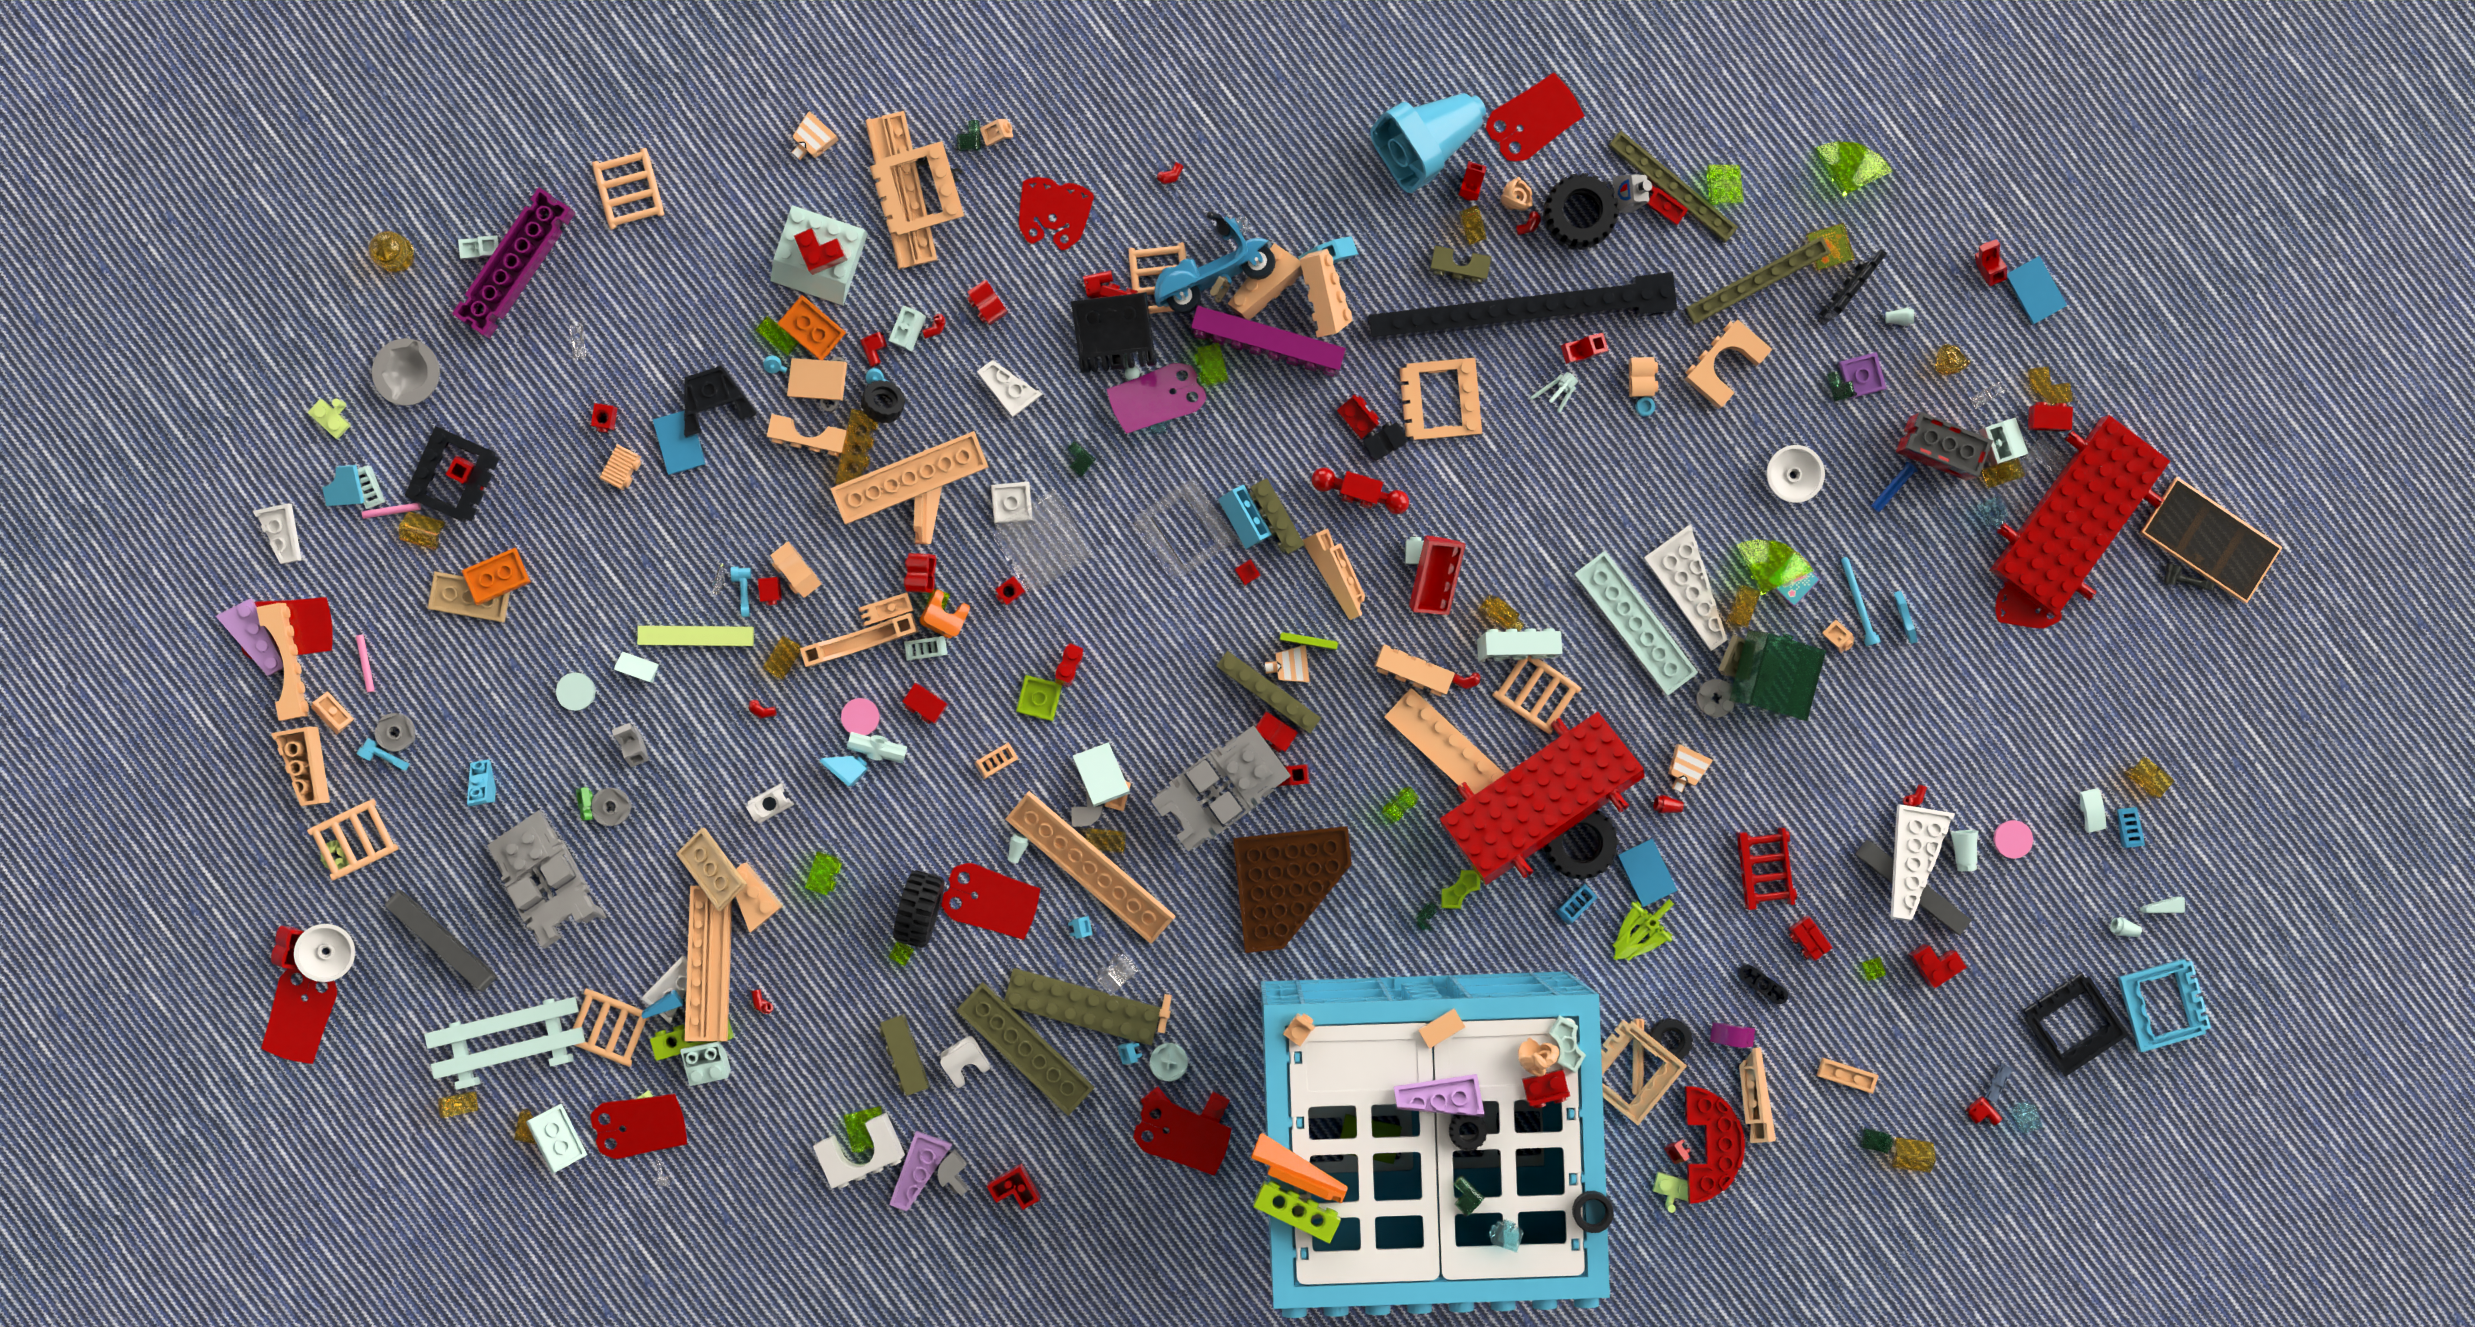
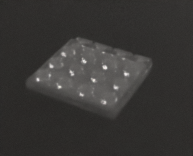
(1042, 541)

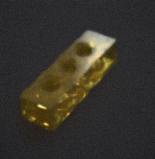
(856, 420)

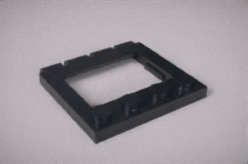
(1851, 287)
(425, 473)
(2090, 1046)

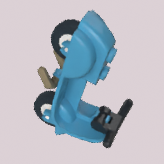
(1182, 284)

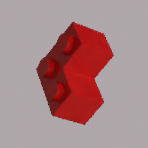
(819, 256)
(1936, 969)
(1015, 1182)

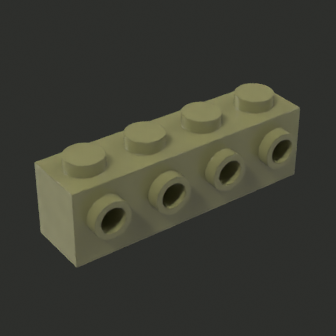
(1277, 517)
(904, 1054)

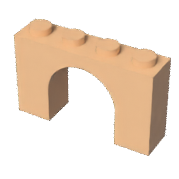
(1737, 338)

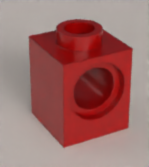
(598, 411)
(770, 590)
(1018, 591)

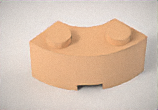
(795, 569)

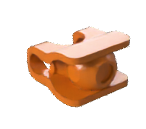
(941, 622)

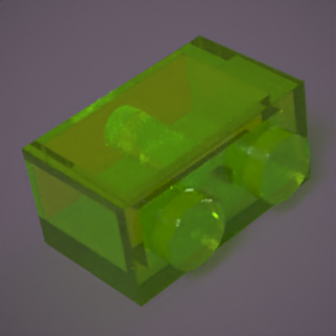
(1212, 365)
(823, 873)

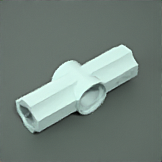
(876, 747)

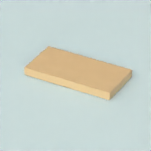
(452, 595)
(711, 869)

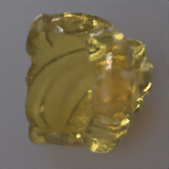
(1950, 360)

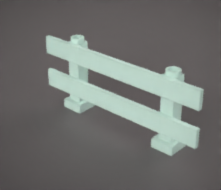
(464, 1063)

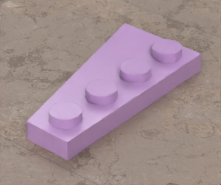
(257, 641)
(1447, 1096)
(921, 1161)

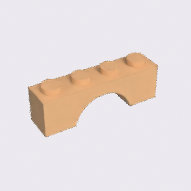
(783, 429)

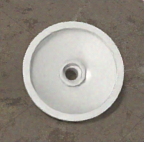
(1808, 472)
(322, 966)

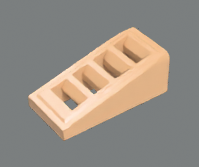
(982, 770)

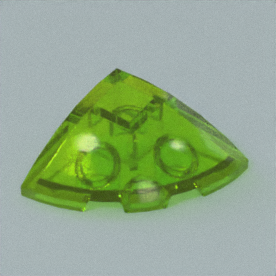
(1852, 165)
(1772, 563)

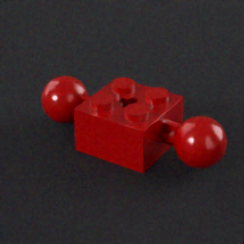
(1360, 489)

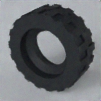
(886, 389)
(1679, 1027)

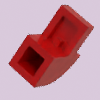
(1472, 181)
(1990, 264)
(1585, 348)
(461, 470)
(1299, 775)

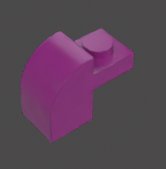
(1732, 1035)

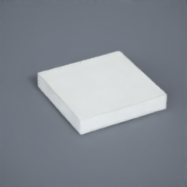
(1009, 499)

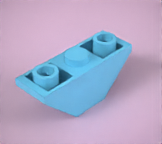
(1338, 248)
(481, 783)

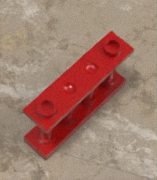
(1747, 861)

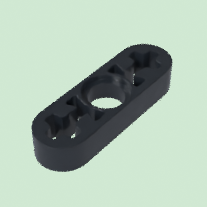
(1771, 996)

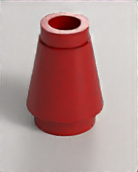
(1666, 804)

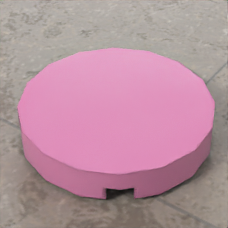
(860, 716)
(2013, 839)

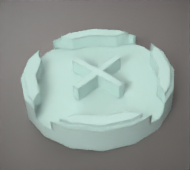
(575, 691)
(1168, 1062)

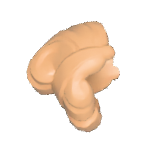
(1512, 190)
(1536, 1057)

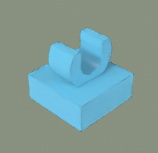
(1081, 927)
(1128, 1054)

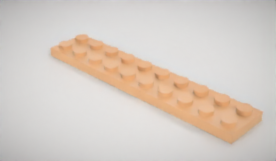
(1090, 867)

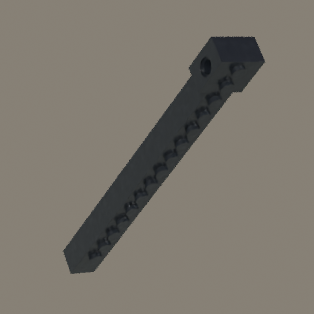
(1646, 295)

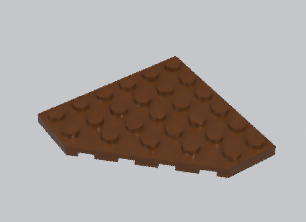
(1286, 880)

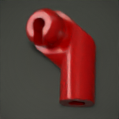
(1170, 176)
(937, 326)
(759, 711)
(761, 1004)

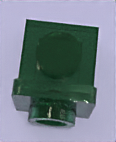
(1428, 912)
(1876, 1140)

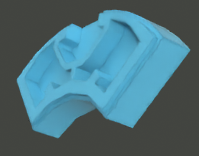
(1904, 612)

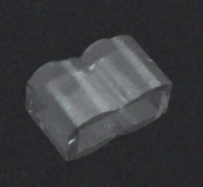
(1117, 973)

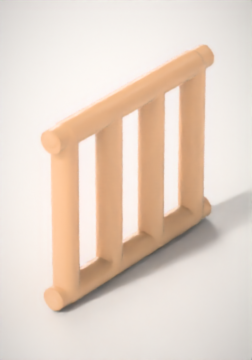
(604, 185)
(1136, 273)
(1531, 716)
(352, 815)
(625, 1009)

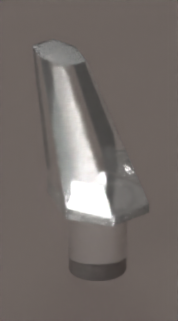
(719, 580)

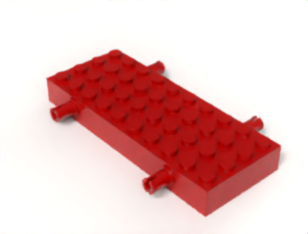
(2080, 515)
(1542, 798)

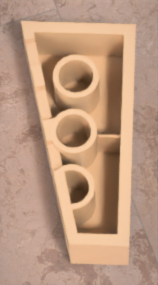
(1256, 293)
(1325, 293)
(1414, 670)
(304, 763)

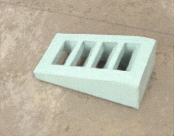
(374, 484)
(941, 646)
(2170, 905)

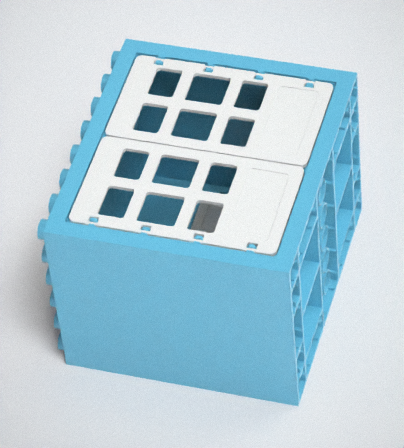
(1399, 1220)

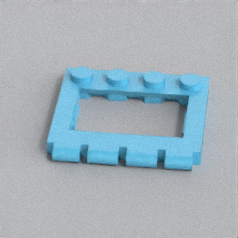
(2136, 1005)

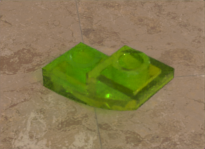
(776, 335)

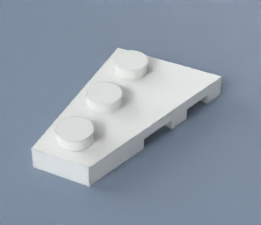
(1008, 389)
(281, 530)
(672, 980)

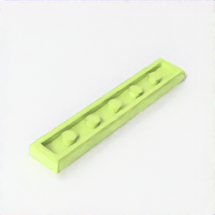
(696, 635)

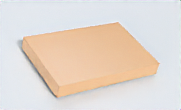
(817, 379)

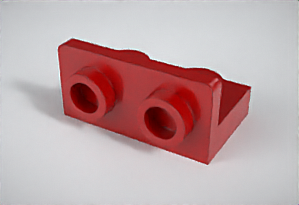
(1358, 416)
(1546, 1088)

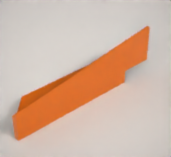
(1296, 1171)

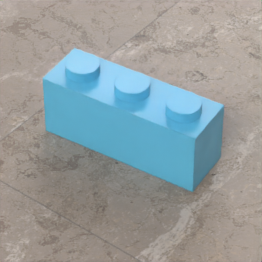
(1244, 516)

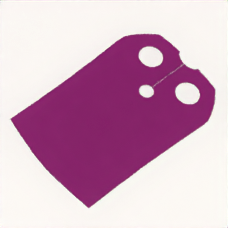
(1148, 399)

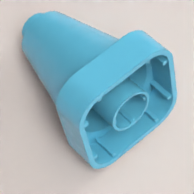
(1421, 138)

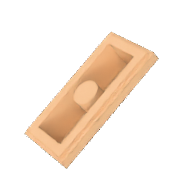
(332, 712)

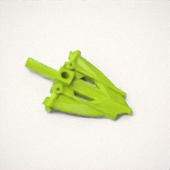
(1628, 945)

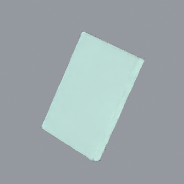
(1101, 774)
(556, 1138)

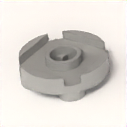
(1709, 707)
(385, 727)
(600, 806)

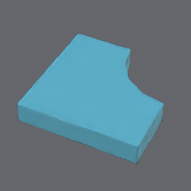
(345, 487)

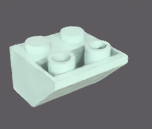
(2006, 441)
(705, 1063)

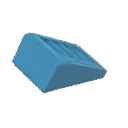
(2124, 836)
(1564, 914)
(666, 1003)

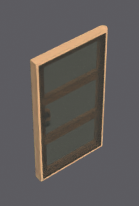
(2211, 540)

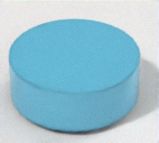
(1645, 406)

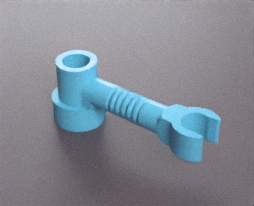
(741, 575)
(369, 749)

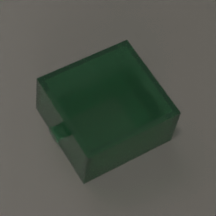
(1777, 675)

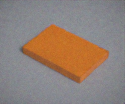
(811, 328)
(496, 576)

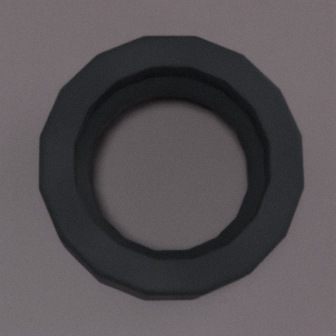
(1609, 1212)

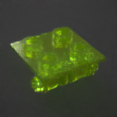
(1724, 184)
(1406, 799)
(857, 1130)

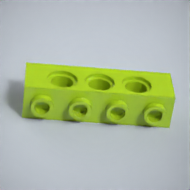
(663, 1049)
(1324, 1230)

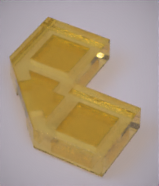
(2041, 384)

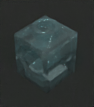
(1985, 507)
(2027, 1117)

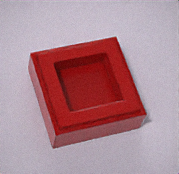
(1247, 572)

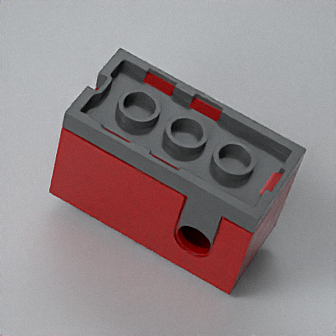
(1944, 446)

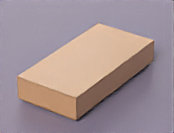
(1441, 1028)

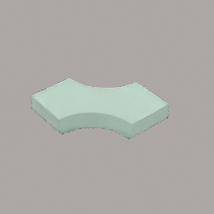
(1569, 1052)

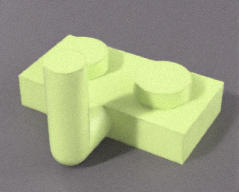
(329, 417)
(1672, 1187)

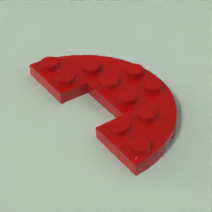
(1722, 1144)

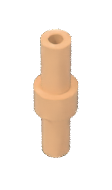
(1164, 1013)

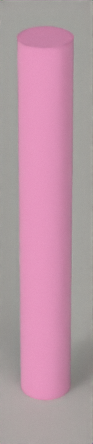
(391, 510)
(365, 663)

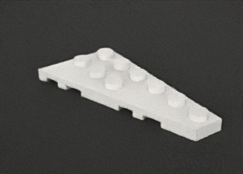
(1686, 581)
(1916, 848)

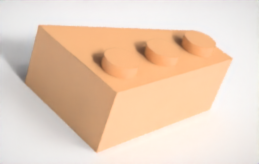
(755, 899)

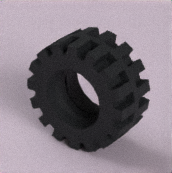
(1470, 1144)

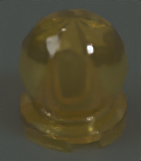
(391, 251)

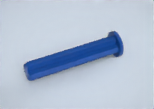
(1894, 486)

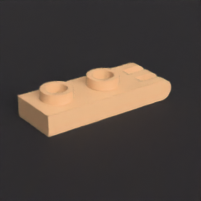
(886, 609)

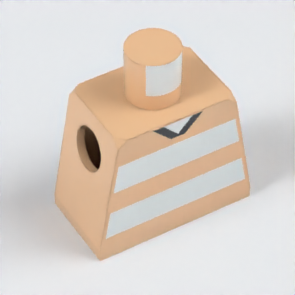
(812, 137)
(1290, 665)
(1687, 767)

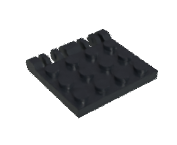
(1113, 328)

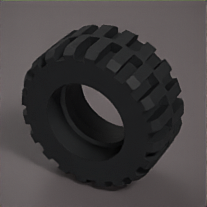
(1589, 187)
(1598, 862)
(918, 909)

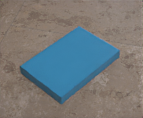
(2035, 290)
(678, 452)
(1647, 872)

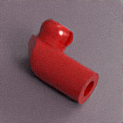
(1531, 225)
(1467, 682)
(1917, 798)

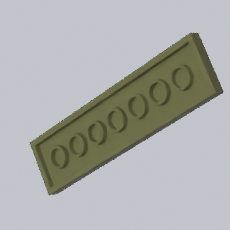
(1082, 1006)
(1025, 1048)

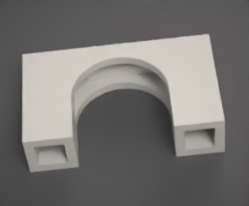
(840, 1170)

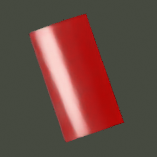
(1436, 575)

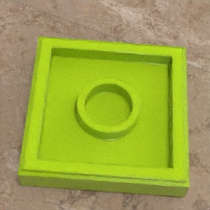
(1039, 698)

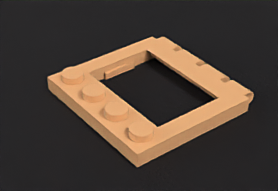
(943, 182)
(1468, 399)
(1655, 1086)

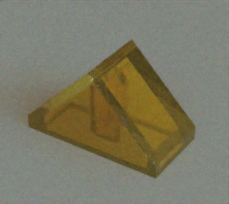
(522, 1130)

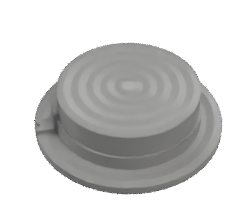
(405, 372)

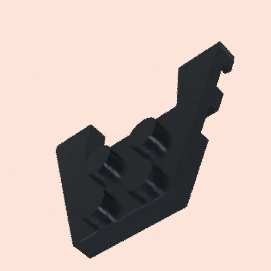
(708, 391)

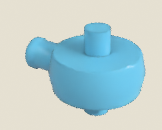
(773, 364)
(874, 375)

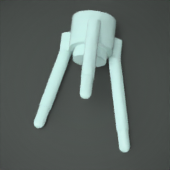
(1566, 383)

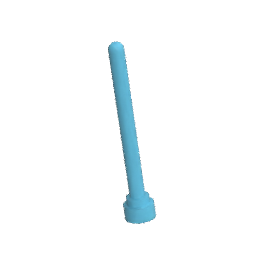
(1870, 637)

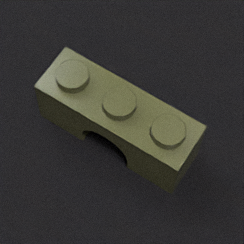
(1443, 263)

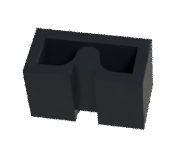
(1384, 442)

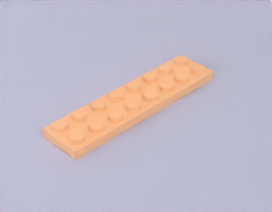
(909, 478)

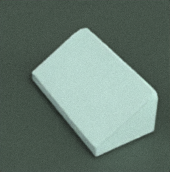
(636, 667)

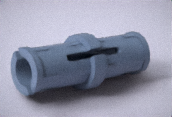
(1998, 1083)

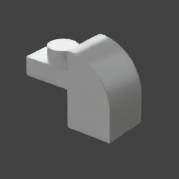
(632, 744)
(1086, 814)
(948, 1172)

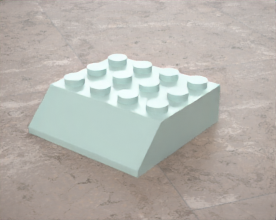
(790, 268)

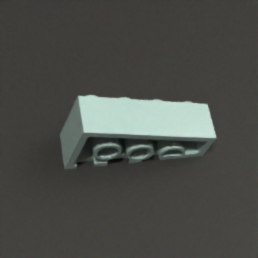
(1519, 644)

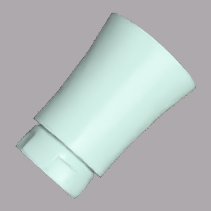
(1965, 849)

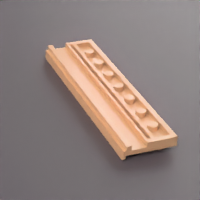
(889, 137)
(1442, 742)
(707, 969)

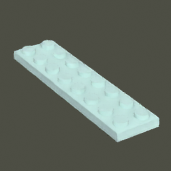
(1635, 623)

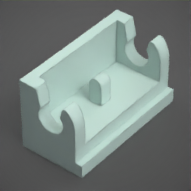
(907, 328)

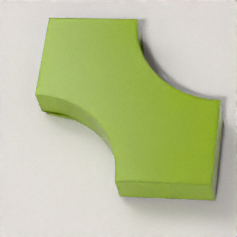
(1454, 895)

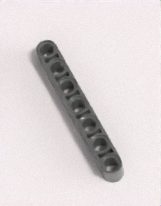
(1929, 899)
(440, 940)

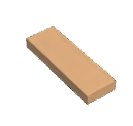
(1847, 1075)

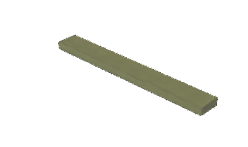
(1673, 186)
(1757, 280)

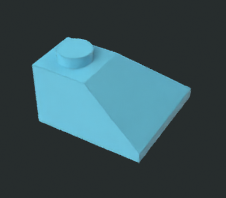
(847, 768)

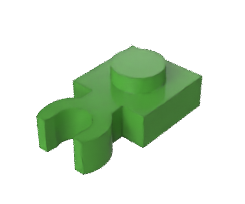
(584, 800)

